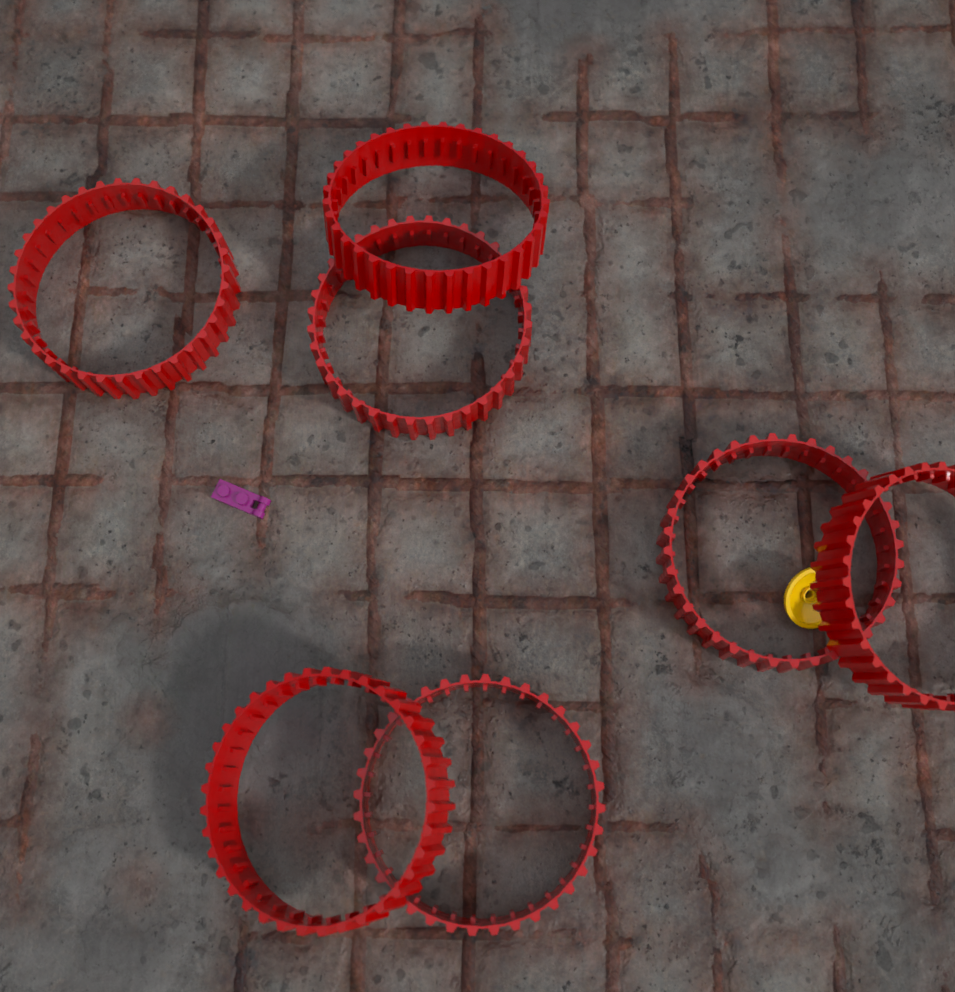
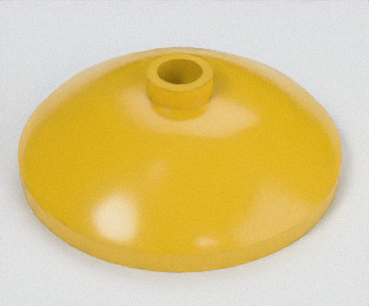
(799, 606)

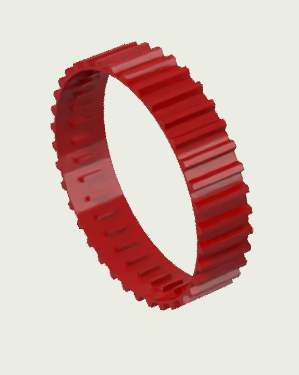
(435, 147)
(80, 211)
(395, 237)
(834, 467)
(835, 594)
(222, 808)
(473, 923)

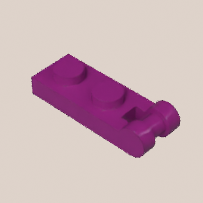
(240, 498)

